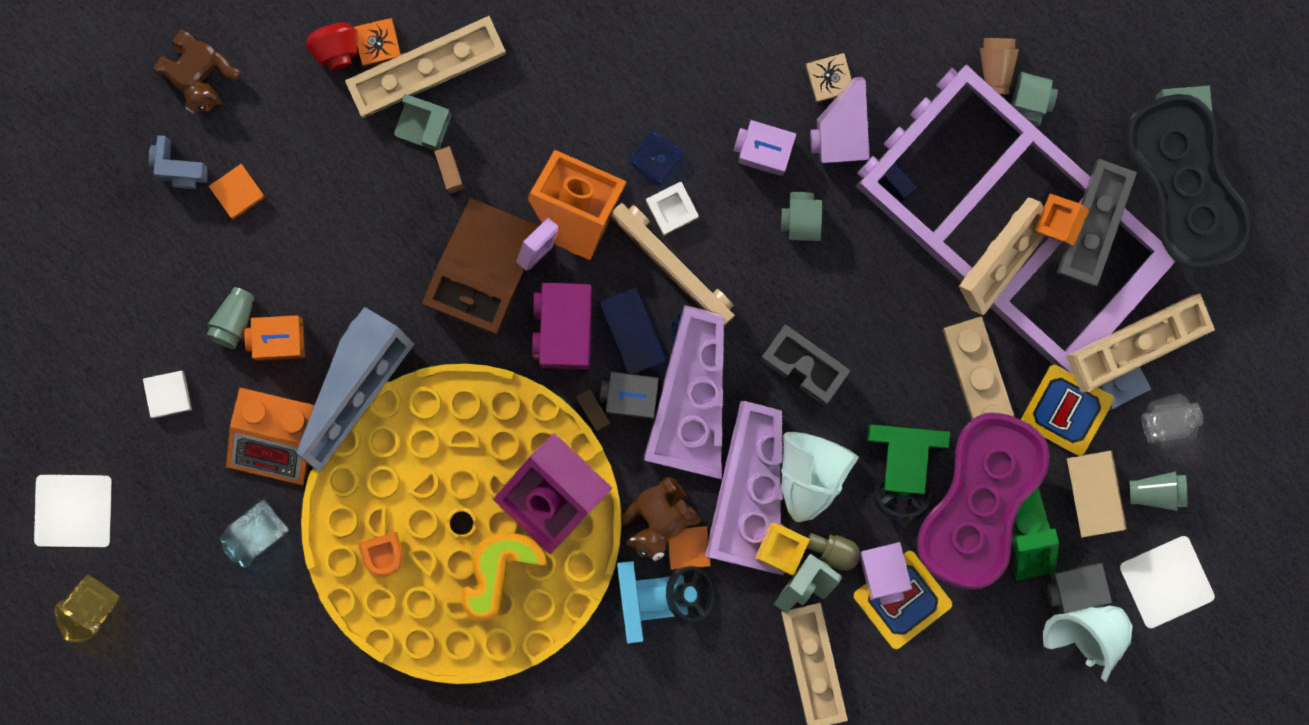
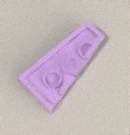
(690, 405)
(749, 488)

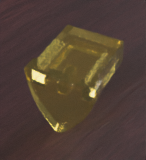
(85, 610)

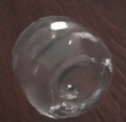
(1171, 421)

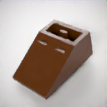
(479, 268)

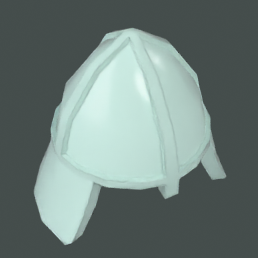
(812, 473)
(1098, 632)

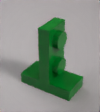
(1033, 541)

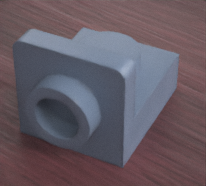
(1126, 387)

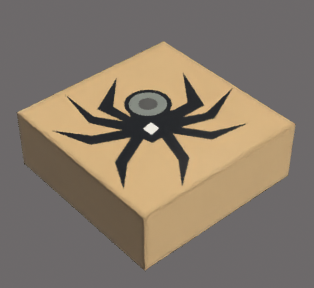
(828, 77)

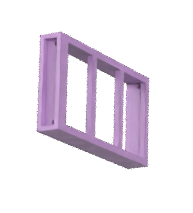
(1114, 311)

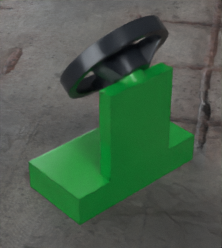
(905, 467)

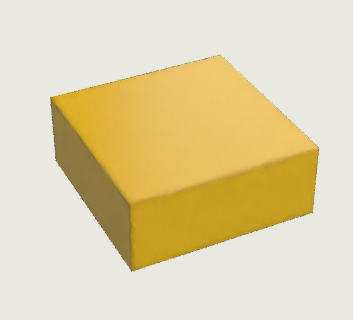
(782, 548)

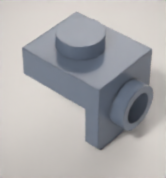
(181, 173)

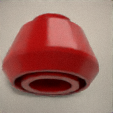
(333, 45)

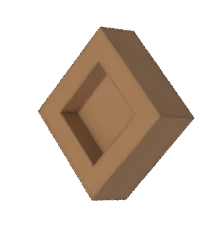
(449, 170)

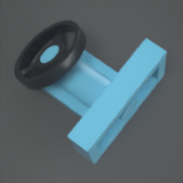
(661, 598)

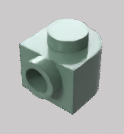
(1033, 97)
(803, 217)

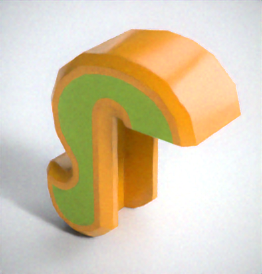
(490, 569)

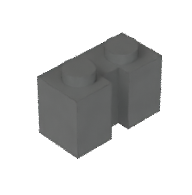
(819, 370)

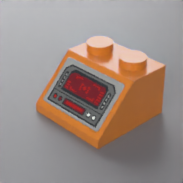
(267, 436)

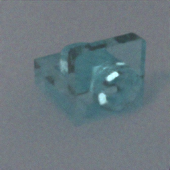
(252, 534)

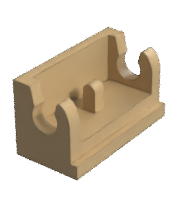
(1096, 493)

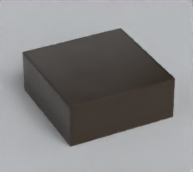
(593, 410)

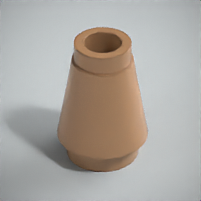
(998, 63)

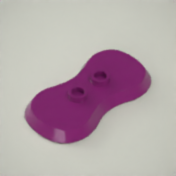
(971, 529)

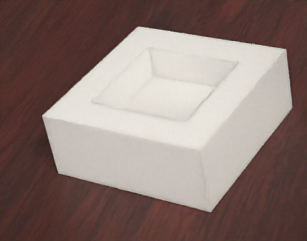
(672, 208)
(167, 394)

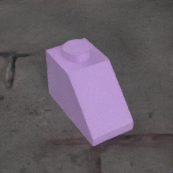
(843, 126)

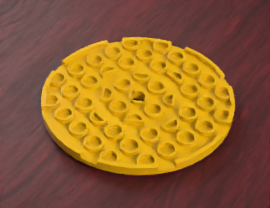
(410, 463)

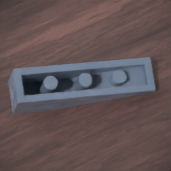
(358, 372)

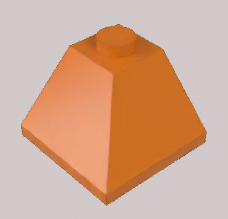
(577, 201)

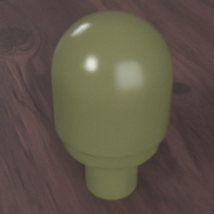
(835, 551)

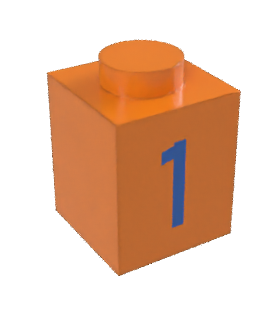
(275, 338)

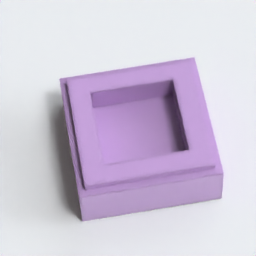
(537, 244)

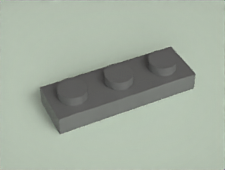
(1106, 199)

